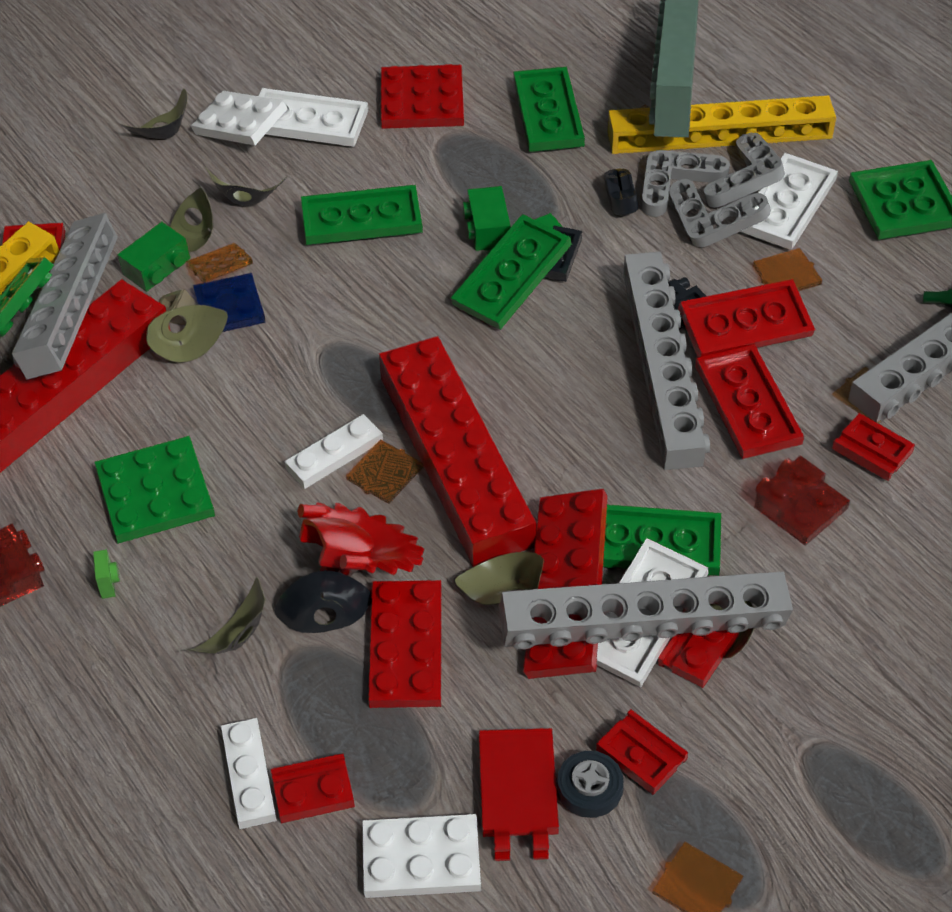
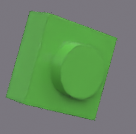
(105, 573)

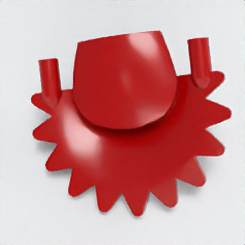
(357, 540)

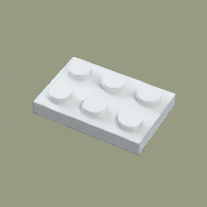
(239, 117)
(421, 856)

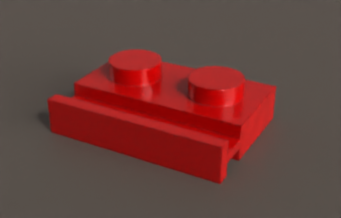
(873, 446)
(696, 656)
(642, 751)
(312, 788)

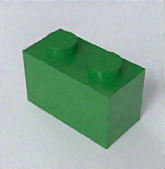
(487, 216)
(154, 256)

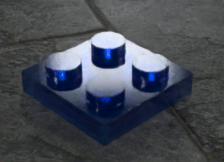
(236, 297)

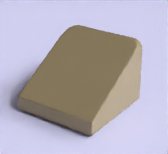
(176, 300)

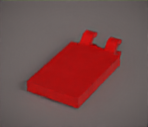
(518, 788)

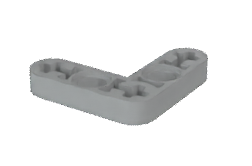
(672, 169)
(757, 172)
(705, 220)

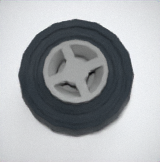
(580, 774)

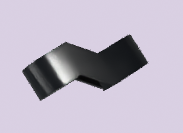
(621, 191)

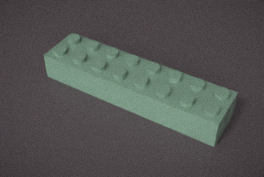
(673, 68)

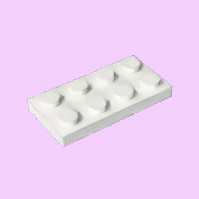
(318, 117)
(793, 201)
(636, 658)

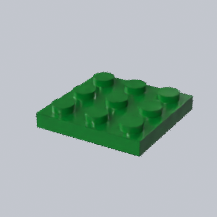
(903, 199)
(154, 489)

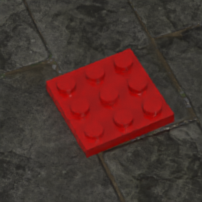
(422, 96)

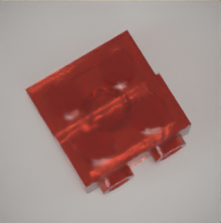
(799, 499)
(18, 568)

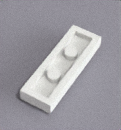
(333, 451)
(248, 773)

